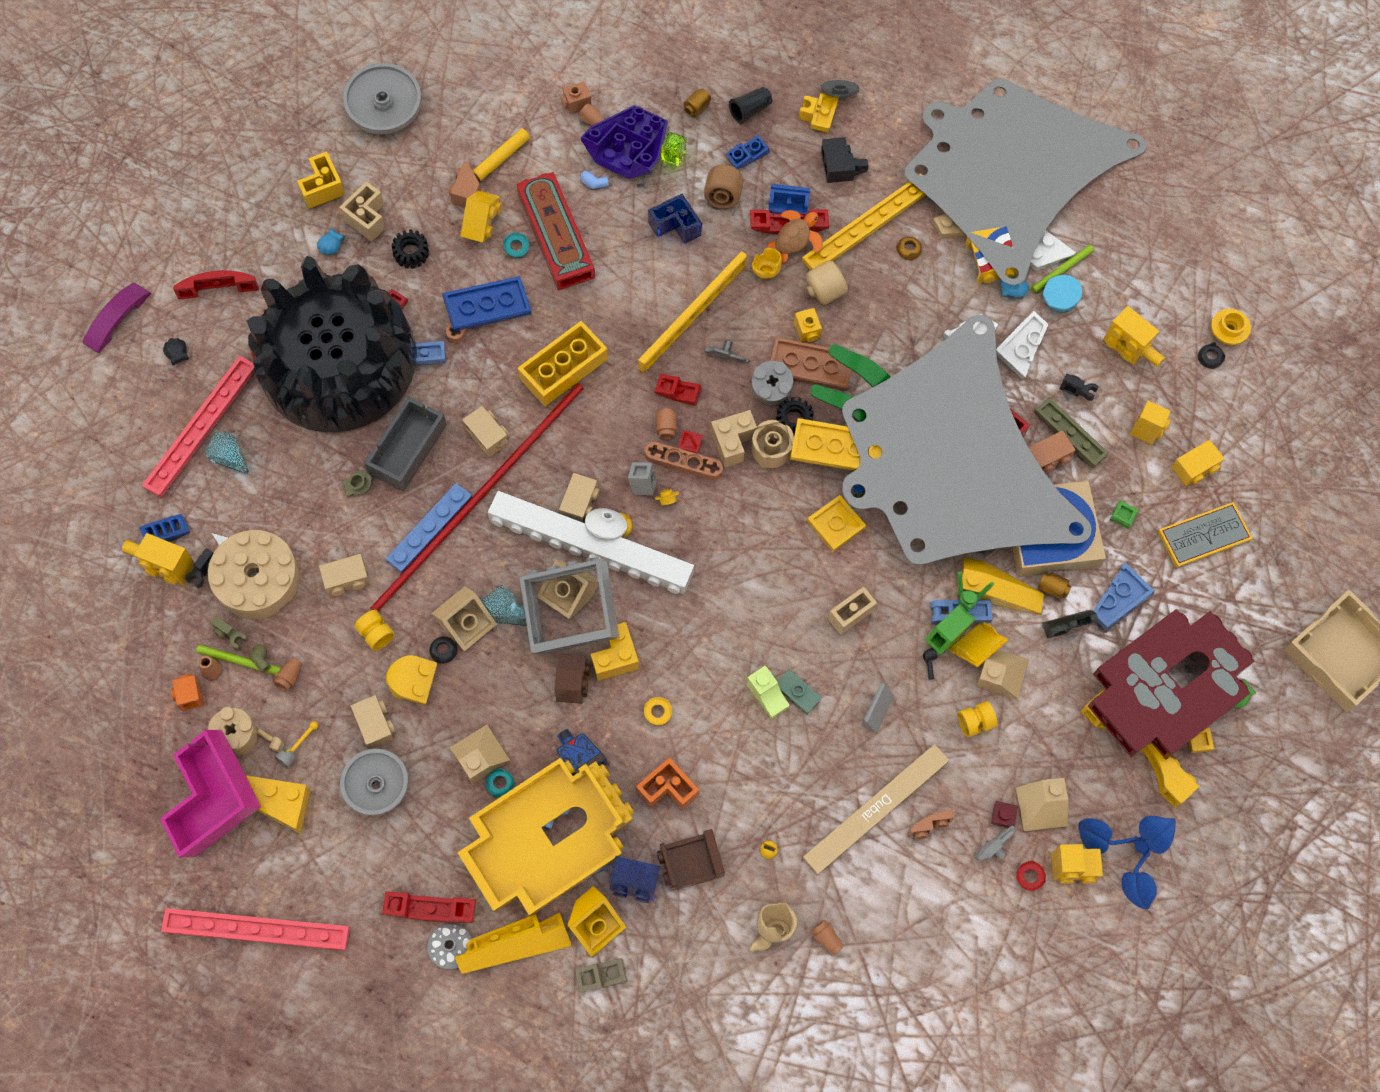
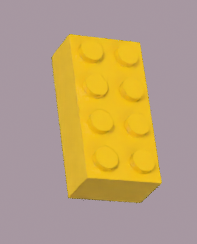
(563, 363)

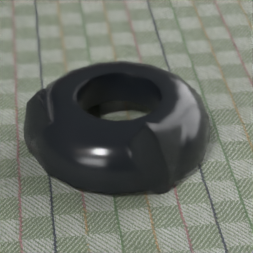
(1211, 363)
(449, 655)

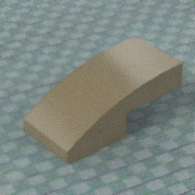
(601, 975)

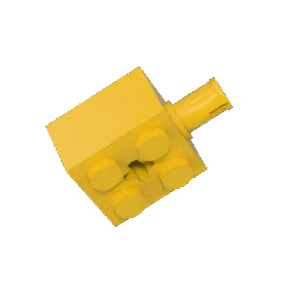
(1133, 338)
(161, 558)

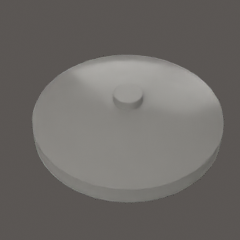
(382, 98)

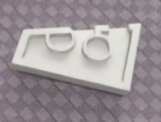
(1020, 346)

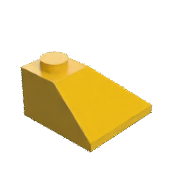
(594, 921)

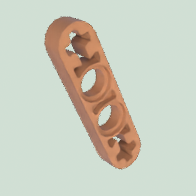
(682, 464)

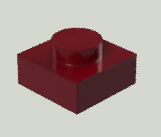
(1004, 814)

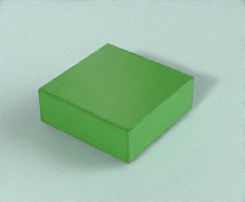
(1124, 514)

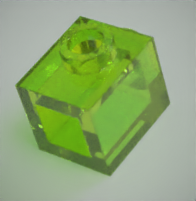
(673, 148)

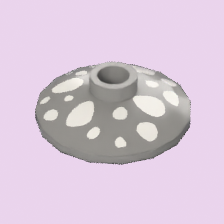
(437, 951)

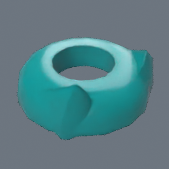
(513, 237)
(495, 792)

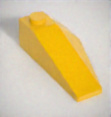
(1005, 592)

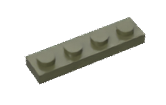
(1083, 443)

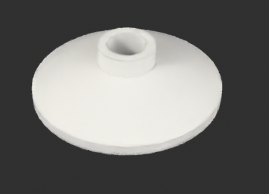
(605, 523)

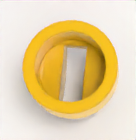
(768, 854)

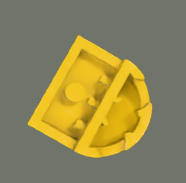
(411, 678)

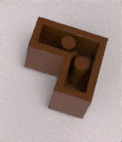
(571, 680)

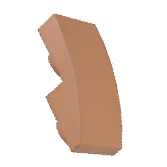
(925, 826)

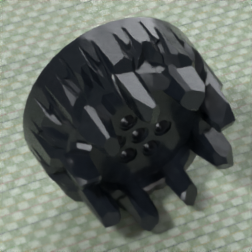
(332, 391)

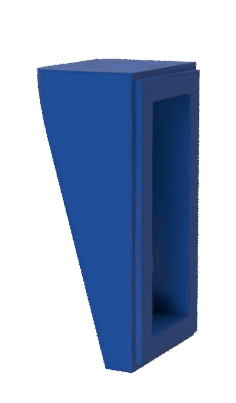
(162, 524)

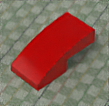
(677, 390)

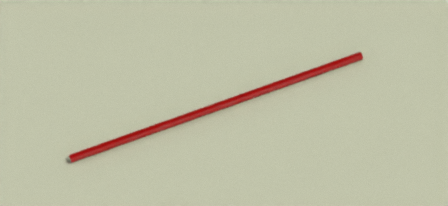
(383, 599)

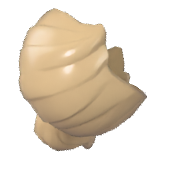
(774, 924)

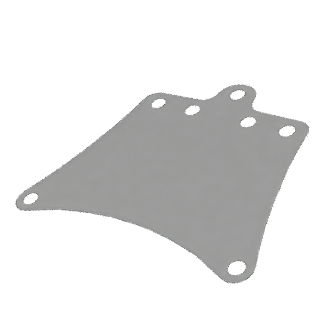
(1013, 167)
(954, 456)

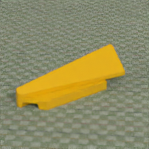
(514, 942)

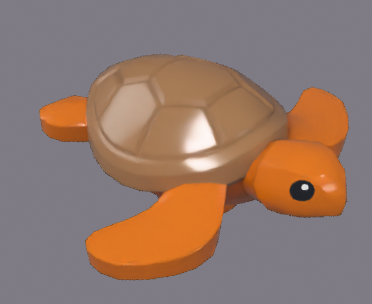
(796, 234)

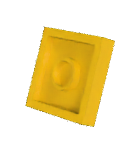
(836, 523)

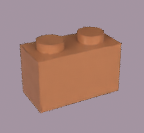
(1053, 451)

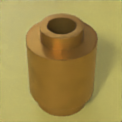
(697, 102)
(1055, 585)

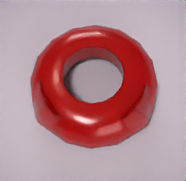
(1031, 865)

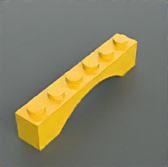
(1172, 780)

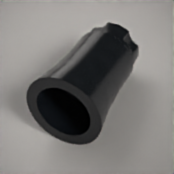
(749, 104)

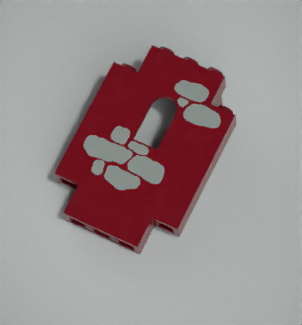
(1146, 703)

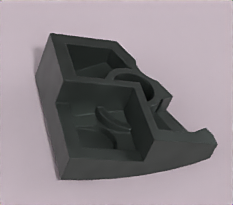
(1065, 624)

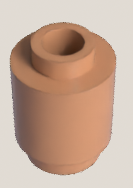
(666, 423)

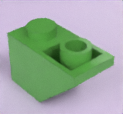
(950, 629)

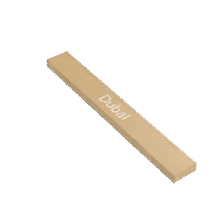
(875, 809)

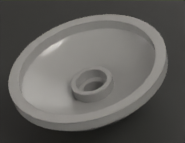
(364, 771)

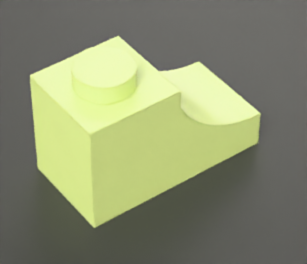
(767, 692)

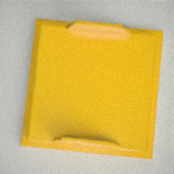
(978, 644)

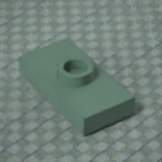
(798, 692)

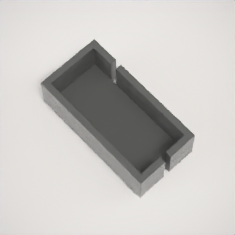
(405, 443)

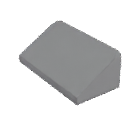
(878, 709)

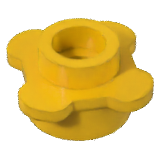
(667, 497)

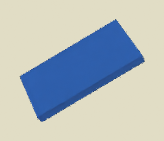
(486, 303)

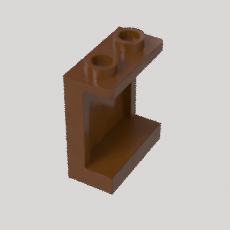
(691, 861)

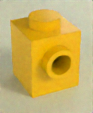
(807, 325)

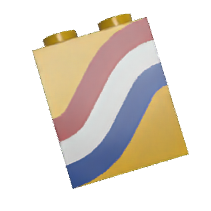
(986, 271)

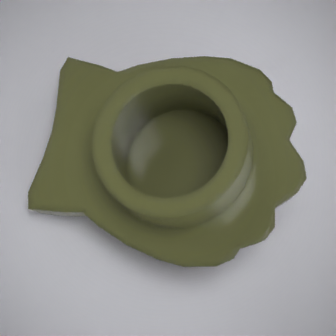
(357, 483)

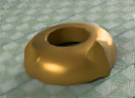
(909, 254)

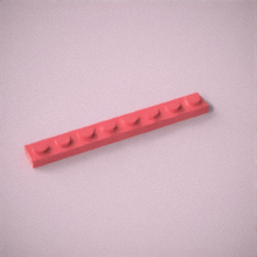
(199, 427)
(255, 929)

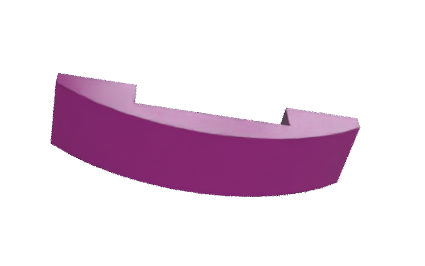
(112, 315)

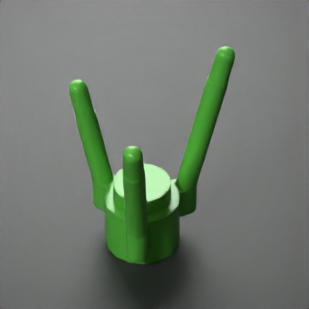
(968, 598)

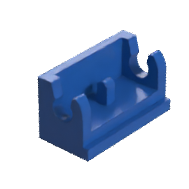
(788, 198)

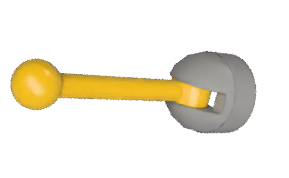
(286, 756)

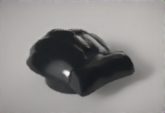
(175, 350)

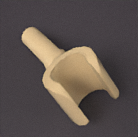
(276, 744)

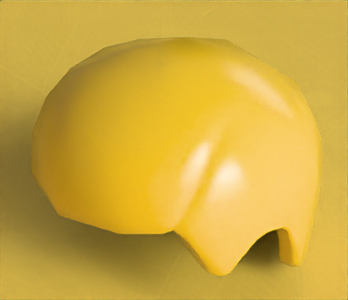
(767, 264)

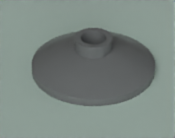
(840, 88)

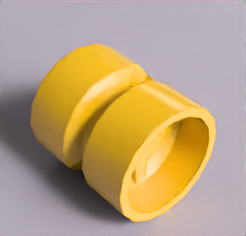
(372, 627)
(977, 719)

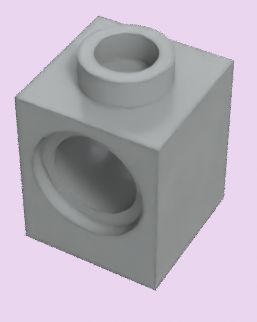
(642, 478)

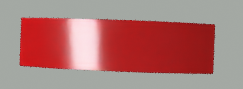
(772, 223)
(189, 287)
(429, 908)

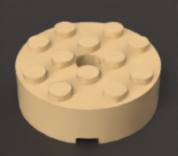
(243, 556)

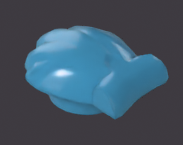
(330, 242)
(1014, 290)

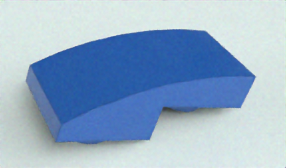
(746, 154)

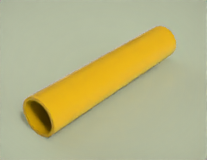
(501, 154)

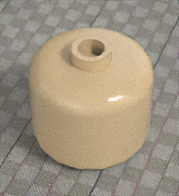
(826, 283)

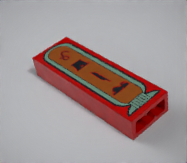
(555, 230)

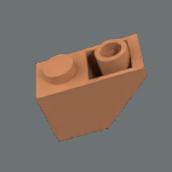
(464, 186)

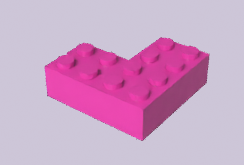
(218, 798)

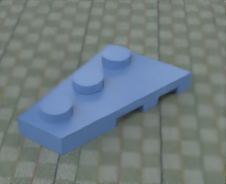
(1122, 597)

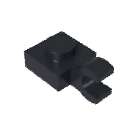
(1076, 387)
(200, 568)

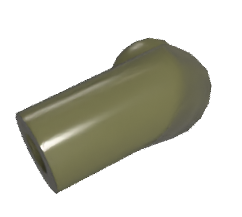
(258, 658)

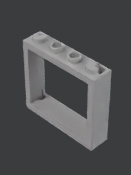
(532, 612)

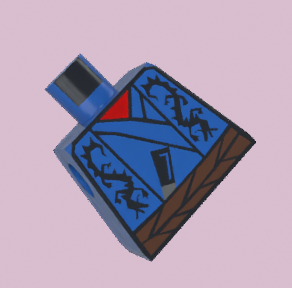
(579, 750)

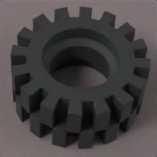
(410, 239)
(793, 406)

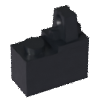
(839, 161)

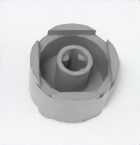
(780, 375)

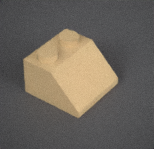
(464, 618)

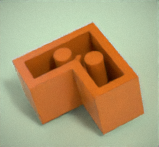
(670, 781)

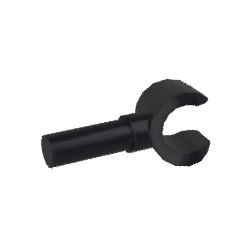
(928, 656)

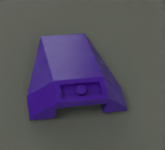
(627, 141)

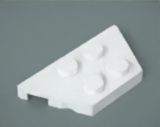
(1049, 252)

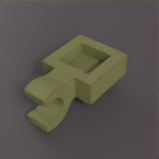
(224, 630)

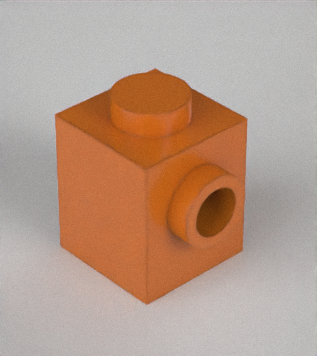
(187, 692)

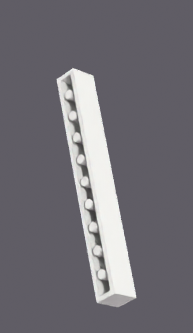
(574, 536)

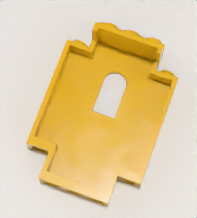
(516, 855)

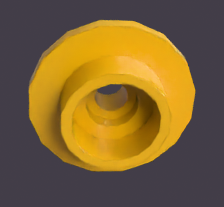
(1231, 326)

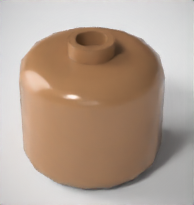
(723, 186)

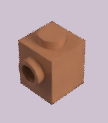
(576, 97)

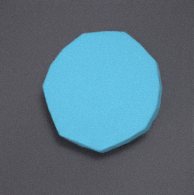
(1062, 293)

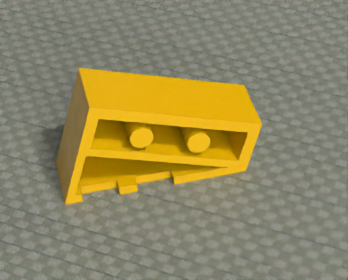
(282, 801)

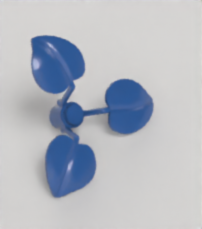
(1155, 836)

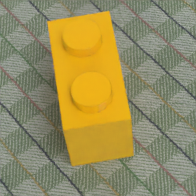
(1151, 423)
(1197, 463)

